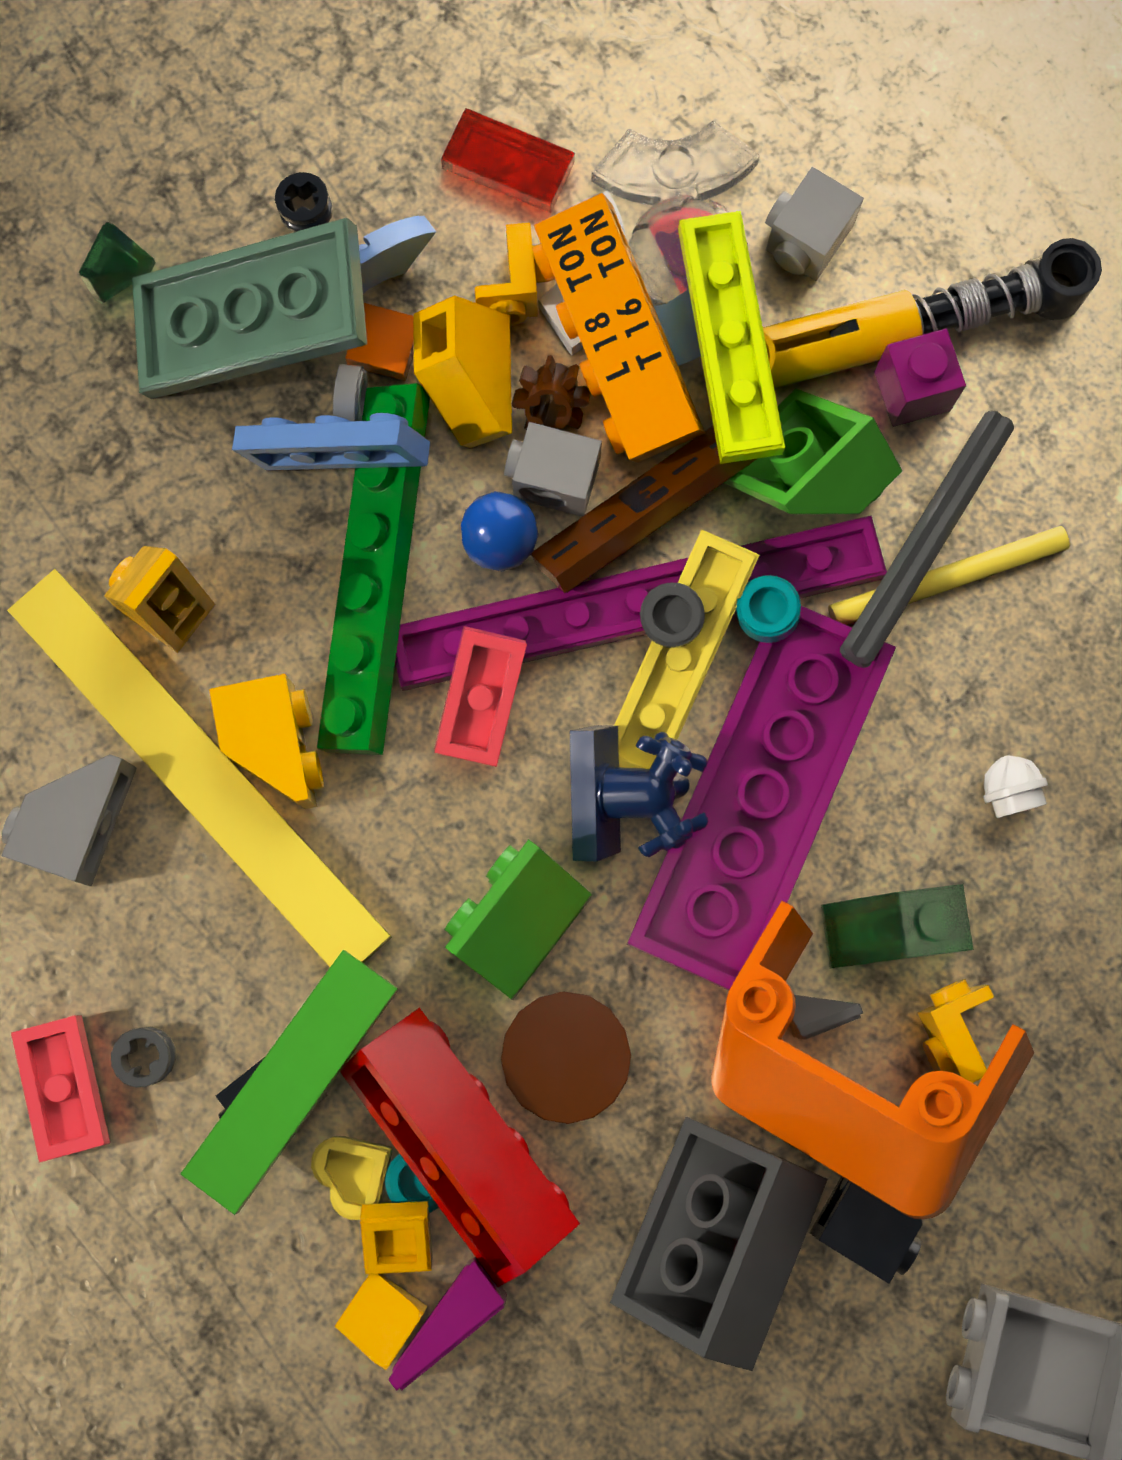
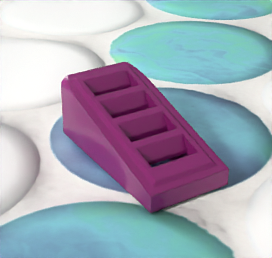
(460, 1312)

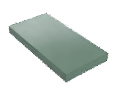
(249, 309)

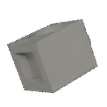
(554, 468)

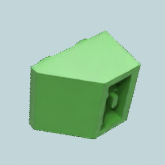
(517, 918)

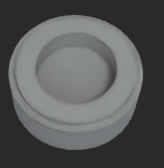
(350, 392)

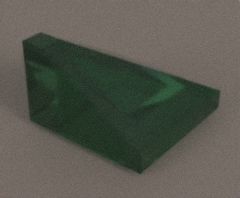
(113, 263)

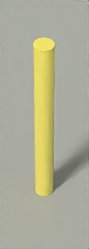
(966, 570)

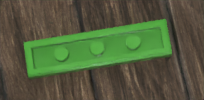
(289, 1082)

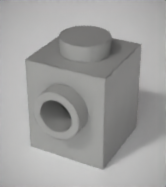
(811, 223)

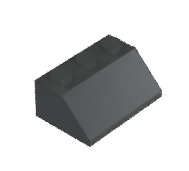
(718, 1244)

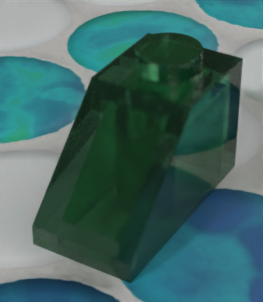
(897, 926)

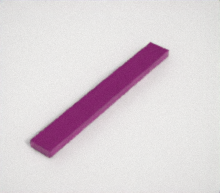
(610, 606)

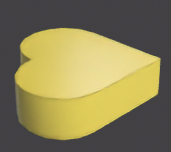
(352, 1171)

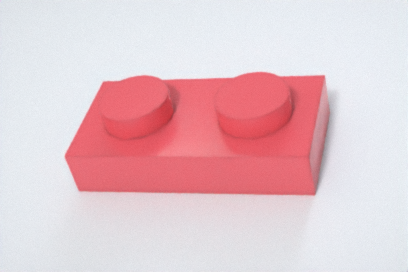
(480, 696)
(60, 1088)

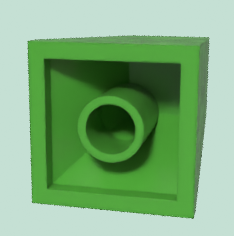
(829, 464)

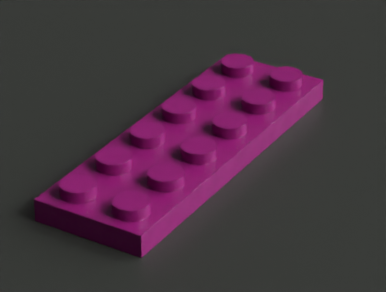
(761, 800)

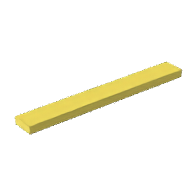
(197, 772)

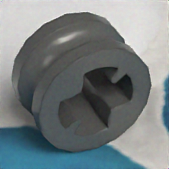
(128, 1044)

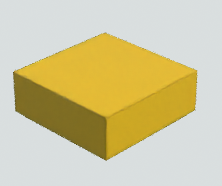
(396, 1237)

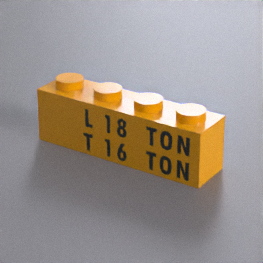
(617, 329)

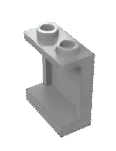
(1040, 1375)

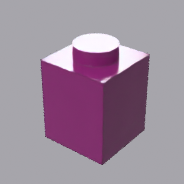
(919, 377)

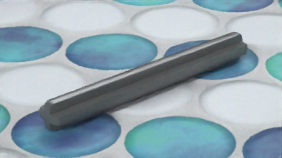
(926, 539)

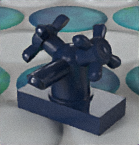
(608, 792)

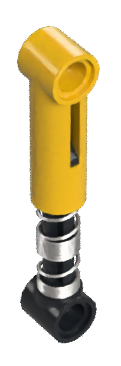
(862, 330)

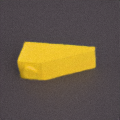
(159, 595)

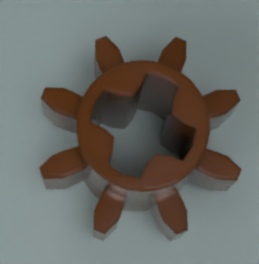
(551, 380)

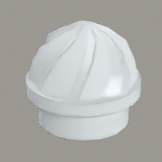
(1014, 786)

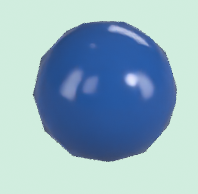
(499, 531)

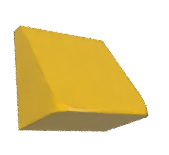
(380, 1319)

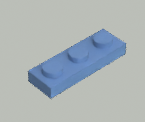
(332, 443)

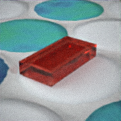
(508, 160)

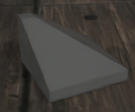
(821, 1015)

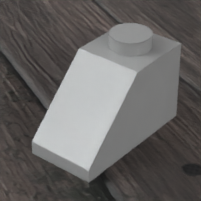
(69, 820)

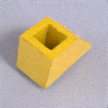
(466, 367)
(263, 733)

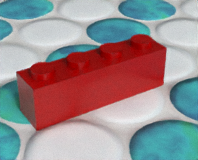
(460, 1147)

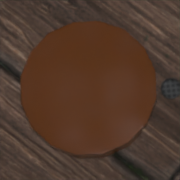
(566, 1057)

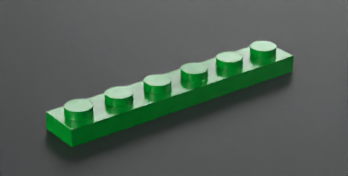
(372, 589)

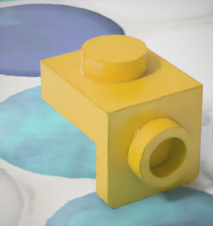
(519, 295)
(950, 1041)

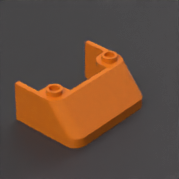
(899, 1154)

